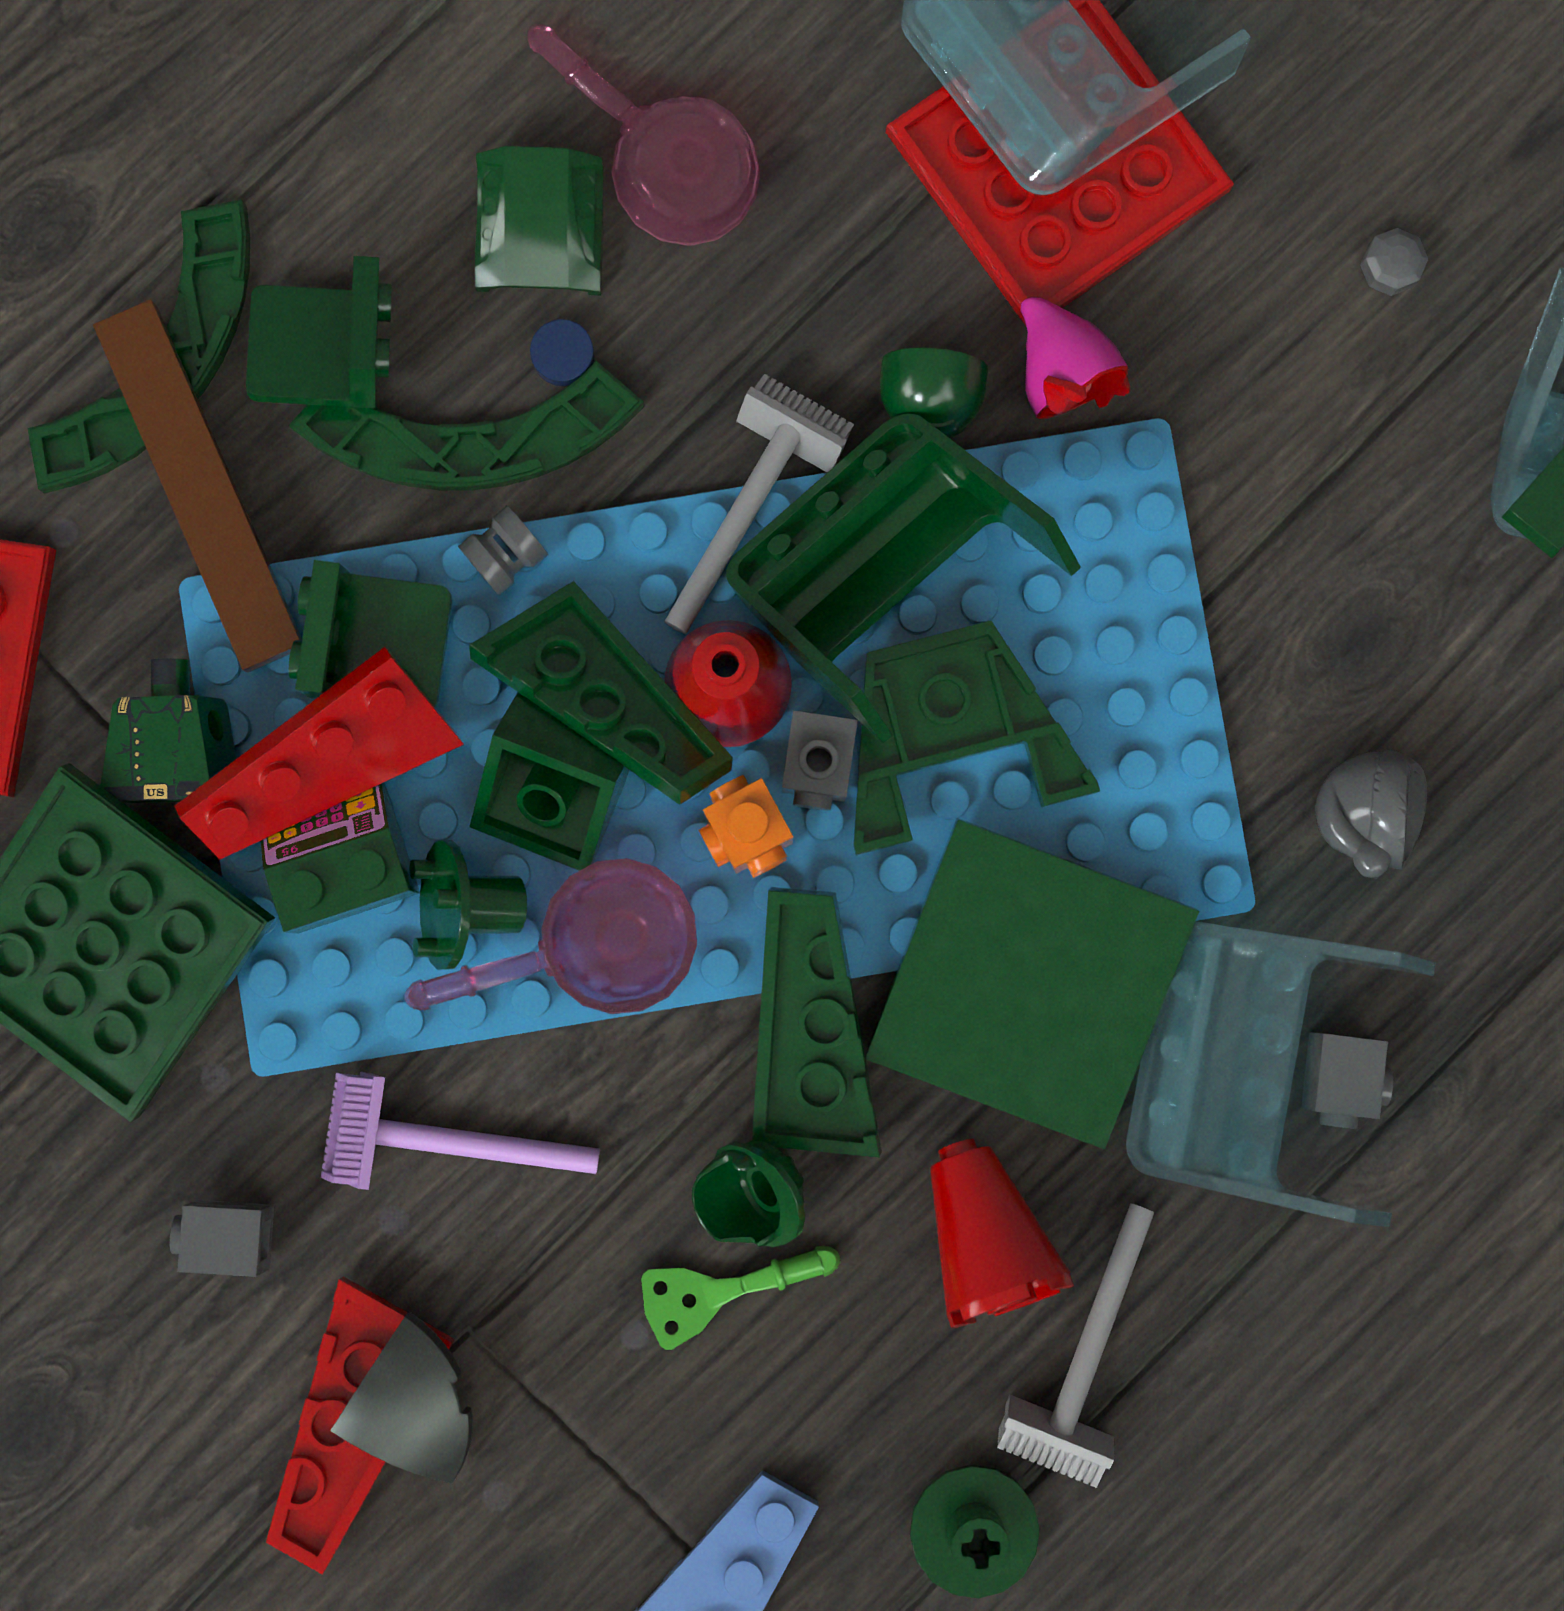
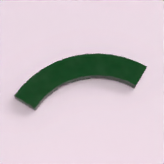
(201, 329)
(475, 453)

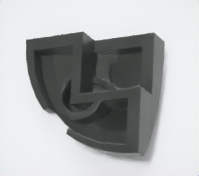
(410, 1406)

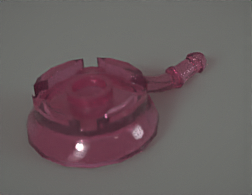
(680, 163)
(610, 938)

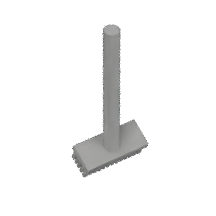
(791, 427)
(1057, 1436)

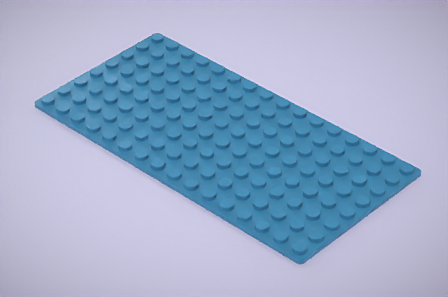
(1109, 650)

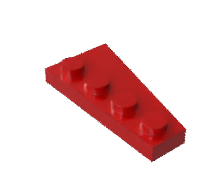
(328, 752)
(327, 1474)

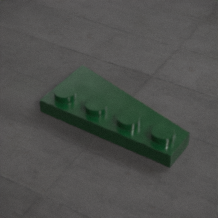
(599, 686)
(810, 1043)

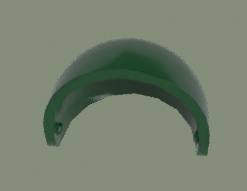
(934, 384)

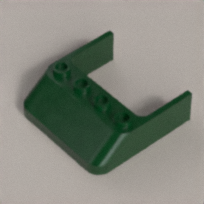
(870, 539)

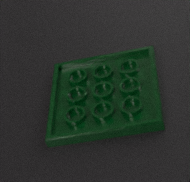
(113, 941)
(1031, 983)

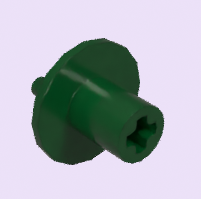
(461, 905)
(974, 1531)

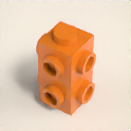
(745, 827)

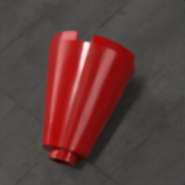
(737, 706)
(989, 1238)

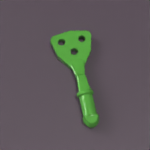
(714, 1292)

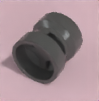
(492, 560)

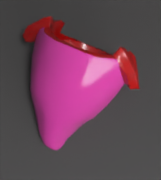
(1068, 361)

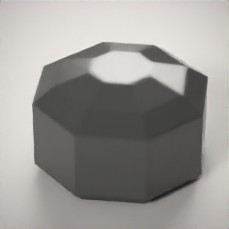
(1394, 261)

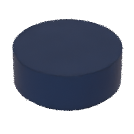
(561, 352)

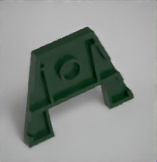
(947, 703)

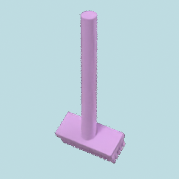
(357, 1130)

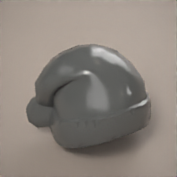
(1373, 810)

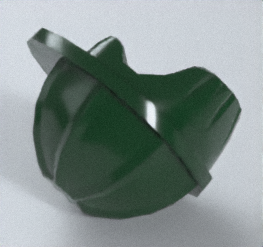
(750, 1195)

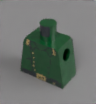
(166, 741)

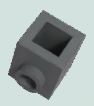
(818, 759)
(1346, 1079)
(223, 1238)

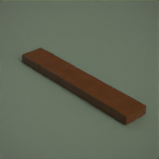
(198, 485)

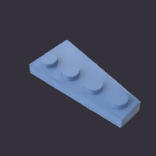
(741, 1553)

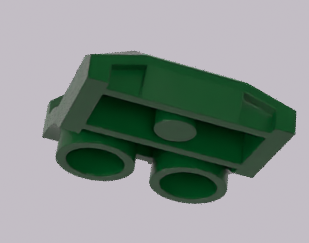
(539, 219)

